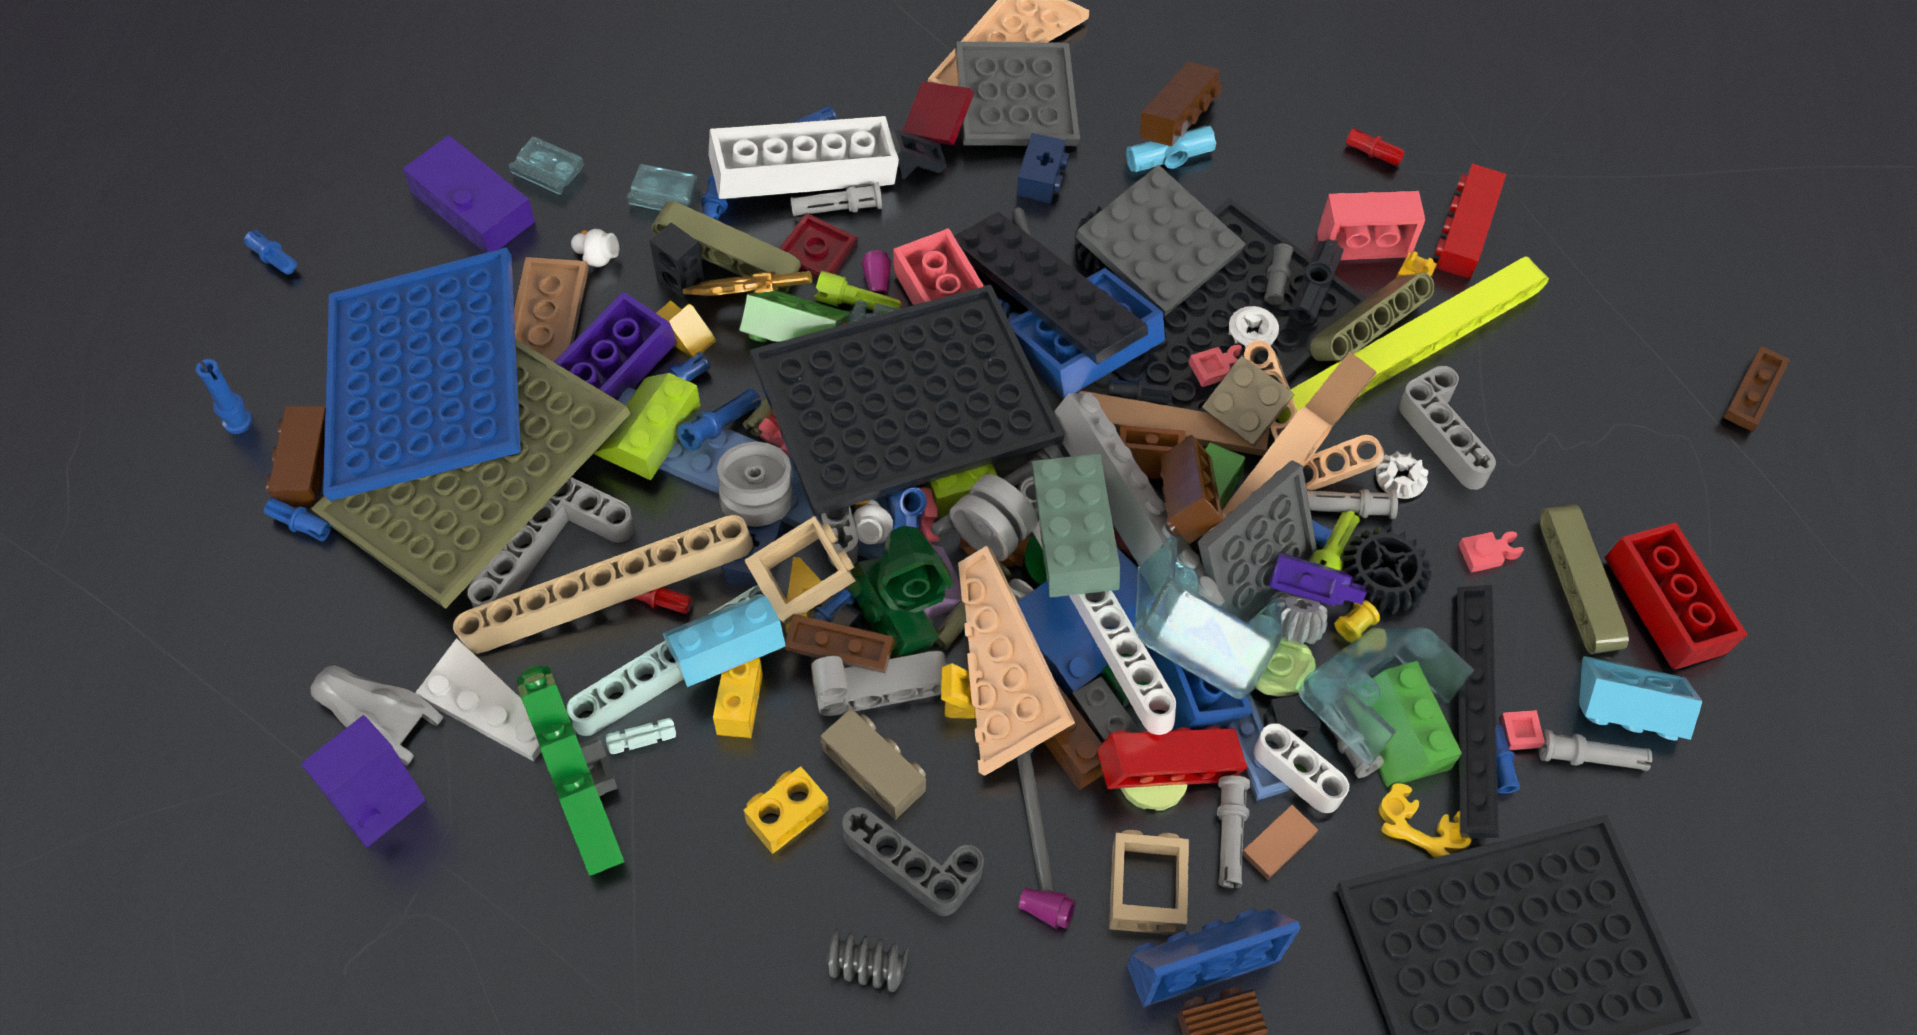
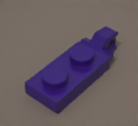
(1314, 581)

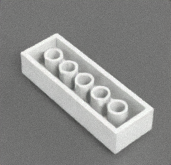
(802, 157)

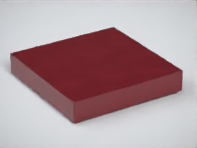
(938, 112)
(819, 245)

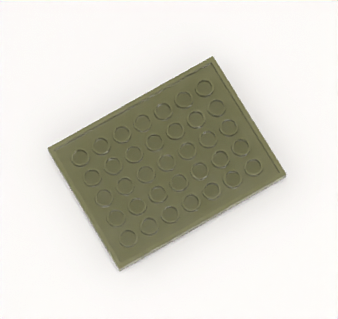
(455, 522)

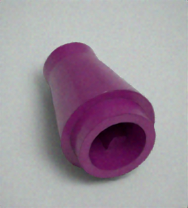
(877, 271)
(1048, 906)

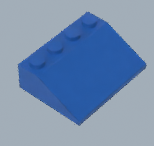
(1066, 367)
(1064, 636)
(1210, 955)

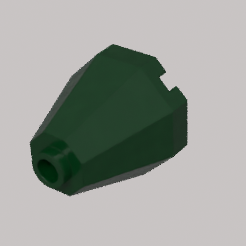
(911, 571)

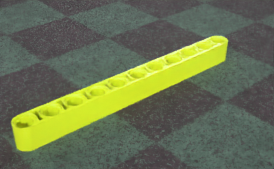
(1437, 327)

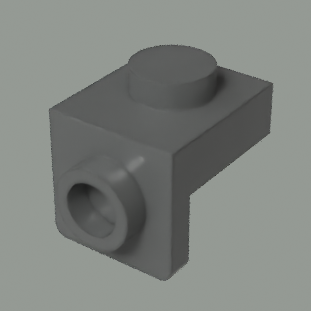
(598, 765)

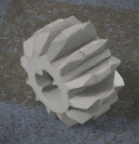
(1302, 619)

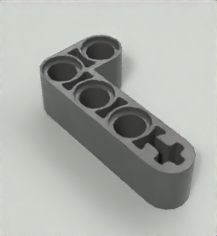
(907, 856)

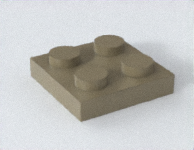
(1248, 401)

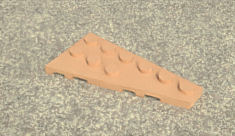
(1016, 22)
(1008, 675)

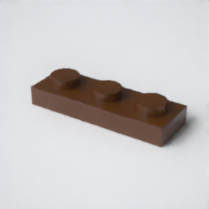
(1756, 388)
(852, 645)

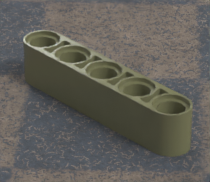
(727, 245)
(1372, 317)
(1583, 579)

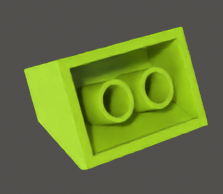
(652, 427)

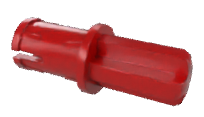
(1375, 146)
(667, 598)

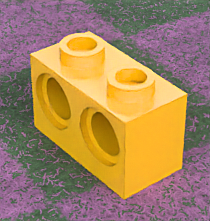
(738, 700)
(793, 815)

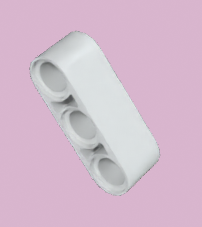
(1295, 751)

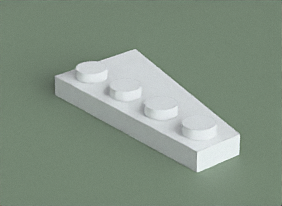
(480, 699)

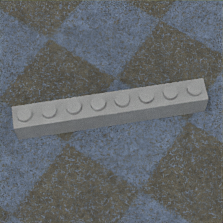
(1132, 501)

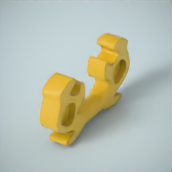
(1396, 808)

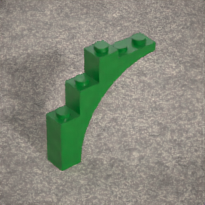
(568, 770)

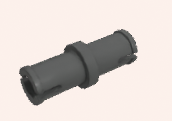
(1278, 274)

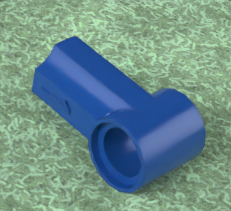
(911, 513)

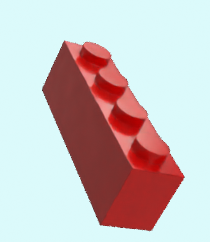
(1470, 221)
(1170, 758)

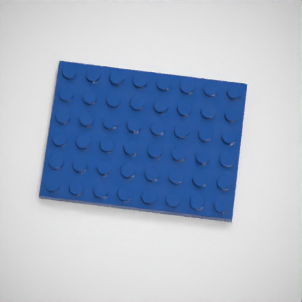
(421, 375)

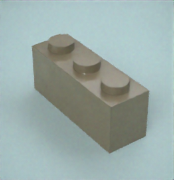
(874, 762)

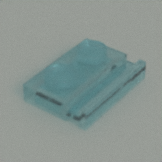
(546, 165)
(657, 185)

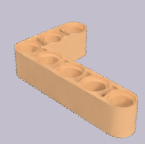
(1295, 443)
(1319, 461)

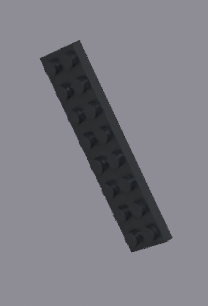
(1050, 288)

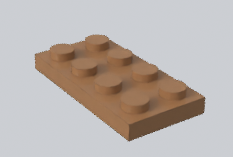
(549, 304)

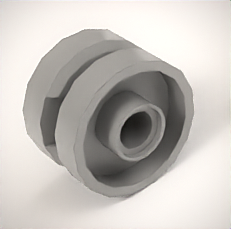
(755, 483)
(993, 516)

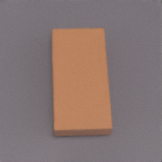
(1279, 842)

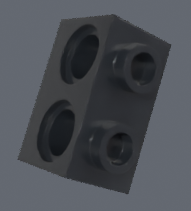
(676, 259)

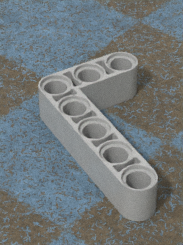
(542, 534)

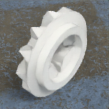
(1253, 317)
(1405, 486)

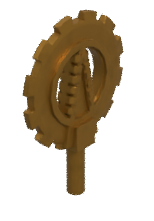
(759, 282)

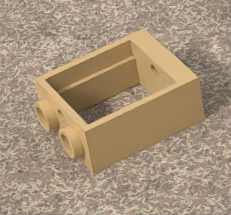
(788, 545)
(1143, 917)

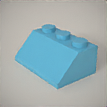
(725, 639)
(1638, 699)

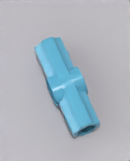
(1152, 154)

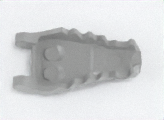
(387, 707)

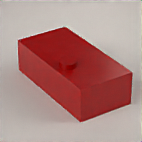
(1675, 596)

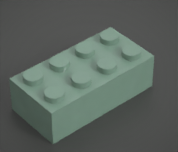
(1075, 525)

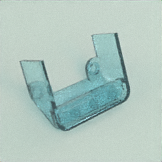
(1197, 631)
(1344, 691)

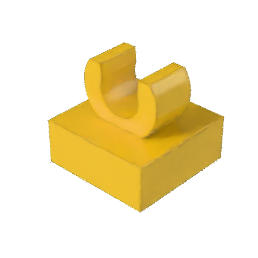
(1416, 264)

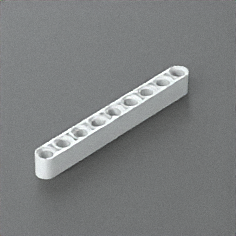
(1122, 641)

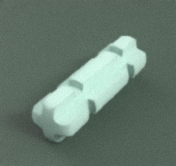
(640, 736)

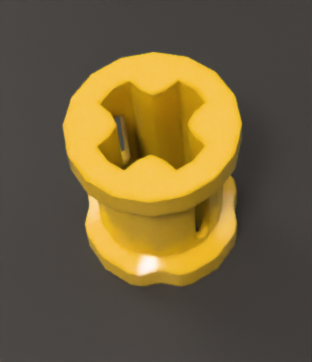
(1357, 621)

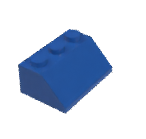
(1197, 700)

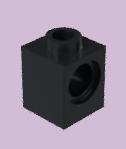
(1293, 715)

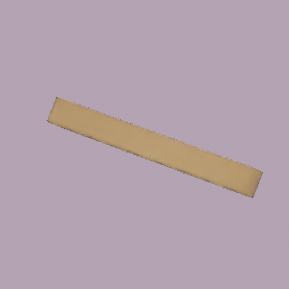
(586, 584)

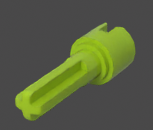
(835, 290)
(1337, 541)

